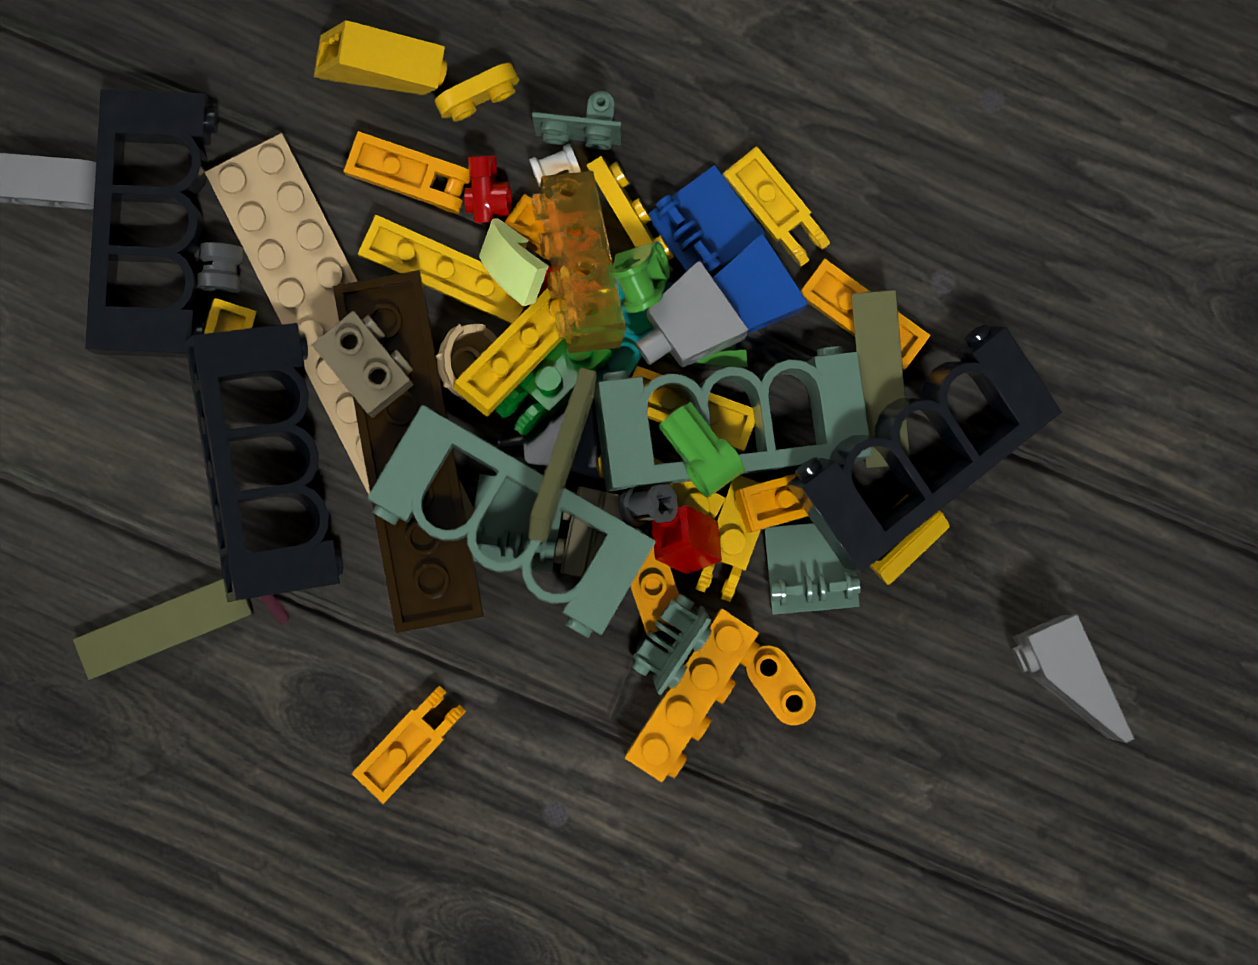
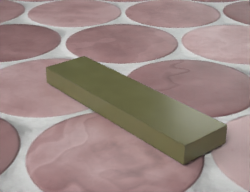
(879, 359)
(562, 455)
(158, 629)

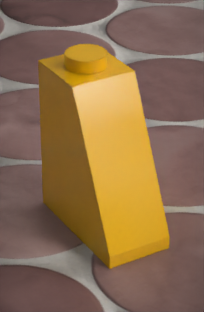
(379, 59)

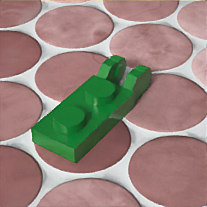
(550, 385)

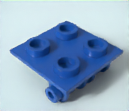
(705, 222)

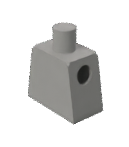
(691, 321)

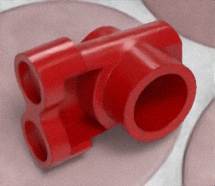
(486, 197)

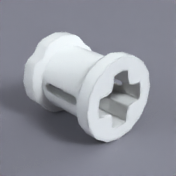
(555, 164)

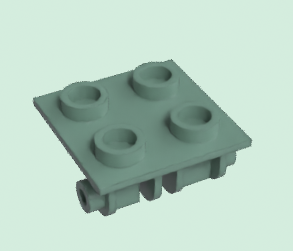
(597, 129)
(506, 526)
(807, 572)
(693, 634)

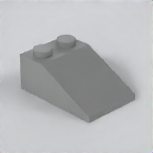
(1067, 666)

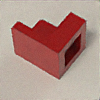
(687, 541)

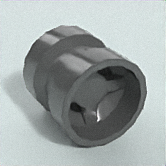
(220, 267)

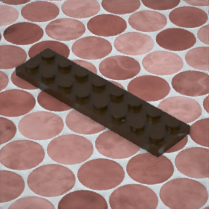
(425, 577)

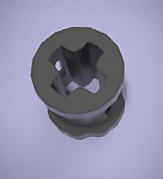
(655, 504)

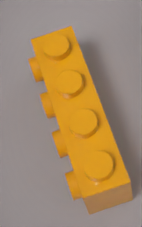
(684, 708)

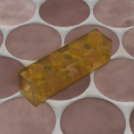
(579, 261)

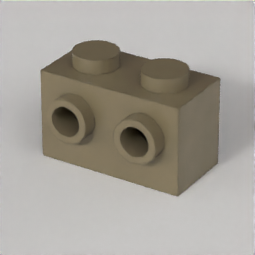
(363, 363)

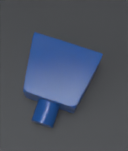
(759, 286)

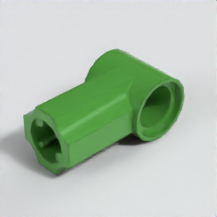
(708, 460)

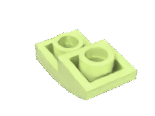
(511, 264)

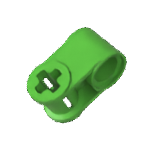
(641, 275)

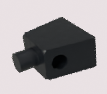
(539, 444)

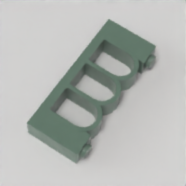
(624, 430)
(417, 462)

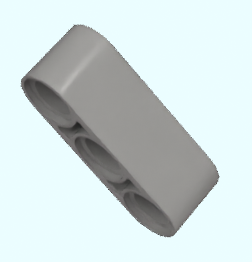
(47, 181)

